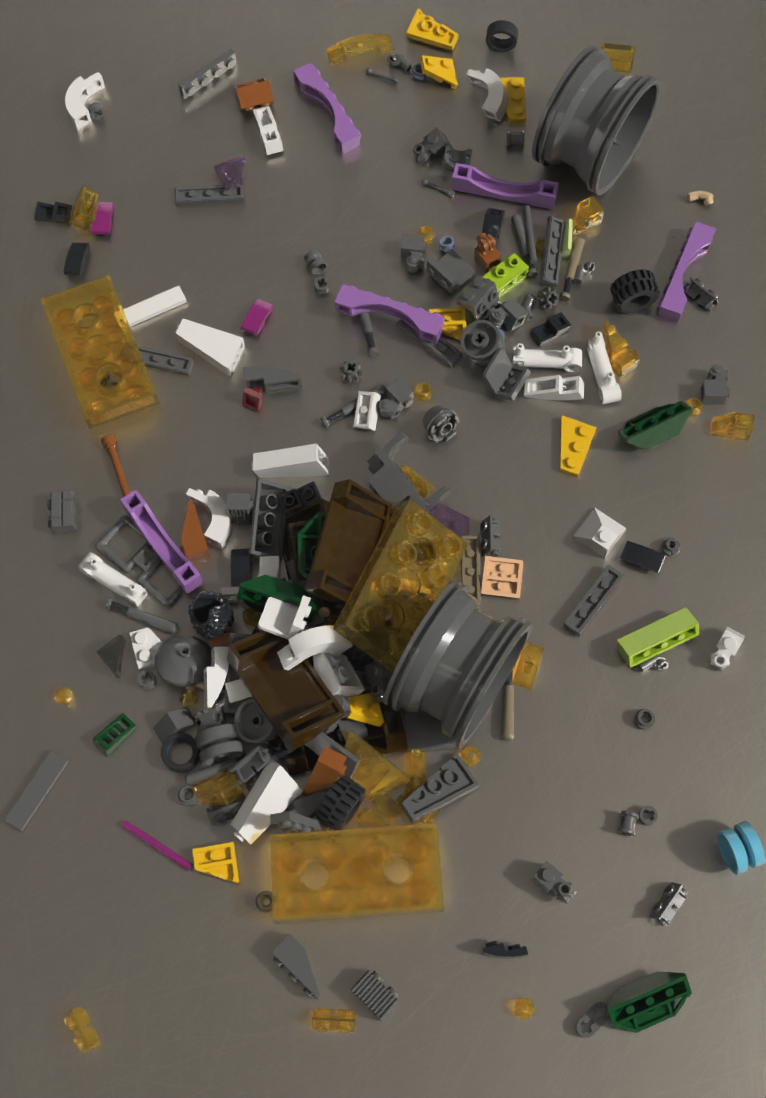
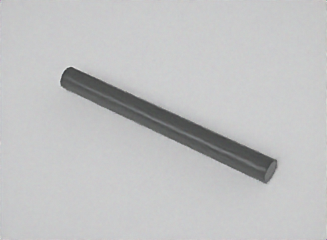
(530, 236)

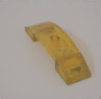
(358, 45)

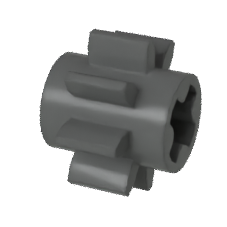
(547, 297)
(351, 371)

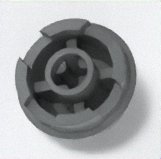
(440, 423)

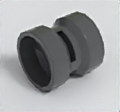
(315, 261)

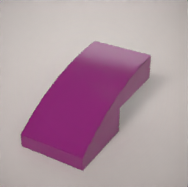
(103, 220)
(256, 317)

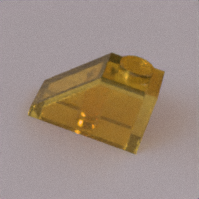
(85, 208)
(734, 426)
(528, 665)

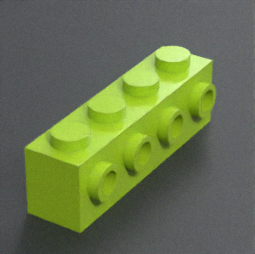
(506, 274)
(658, 637)

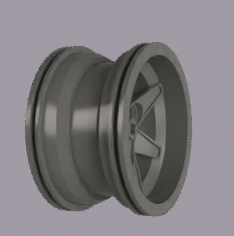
(596, 119)
(456, 663)

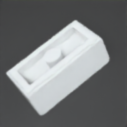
(366, 410)

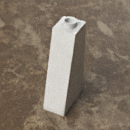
(211, 344)
(291, 462)
(269, 795)

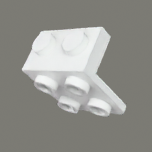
(284, 618)

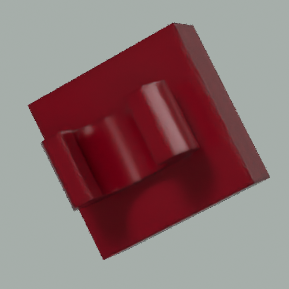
(252, 398)

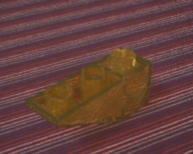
(621, 355)

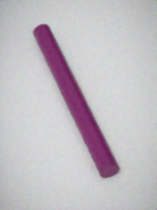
(157, 845)

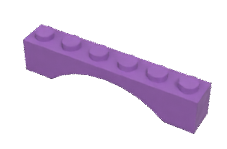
(310, 83)
(536, 193)
(675, 299)
(356, 301)
(171, 556)

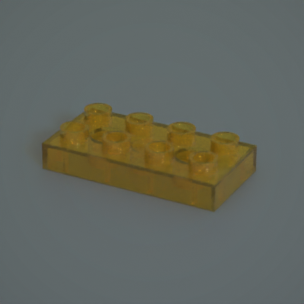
(99, 351)
(400, 583)
(356, 873)

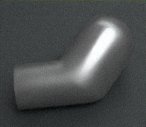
(582, 270)
(655, 662)

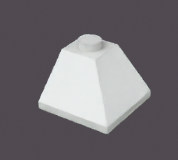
(599, 532)

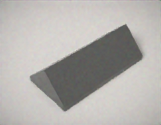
(267, 521)

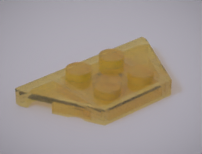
(374, 770)

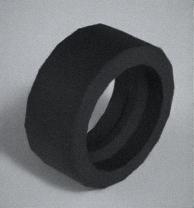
(503, 27)
(180, 768)

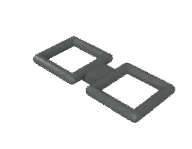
(143, 558)

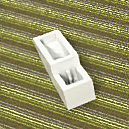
(268, 130)
(554, 388)
(215, 675)

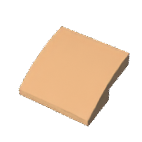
(502, 577)

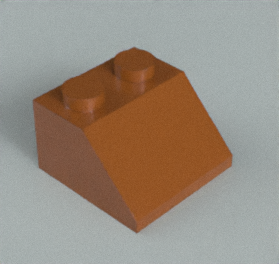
(253, 93)

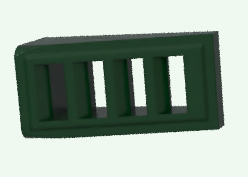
(118, 739)

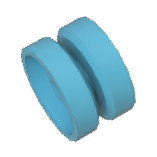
(741, 847)

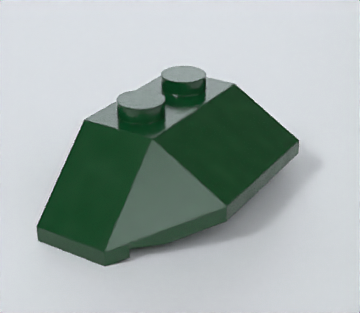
(656, 425)
(307, 543)
(258, 590)
(648, 1001)

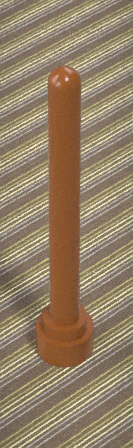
(109, 443)

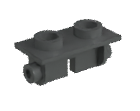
(696, 288)
(490, 527)
(256, 758)
(219, 814)
(662, 910)

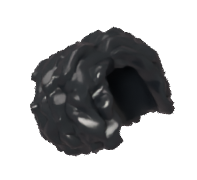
(210, 614)

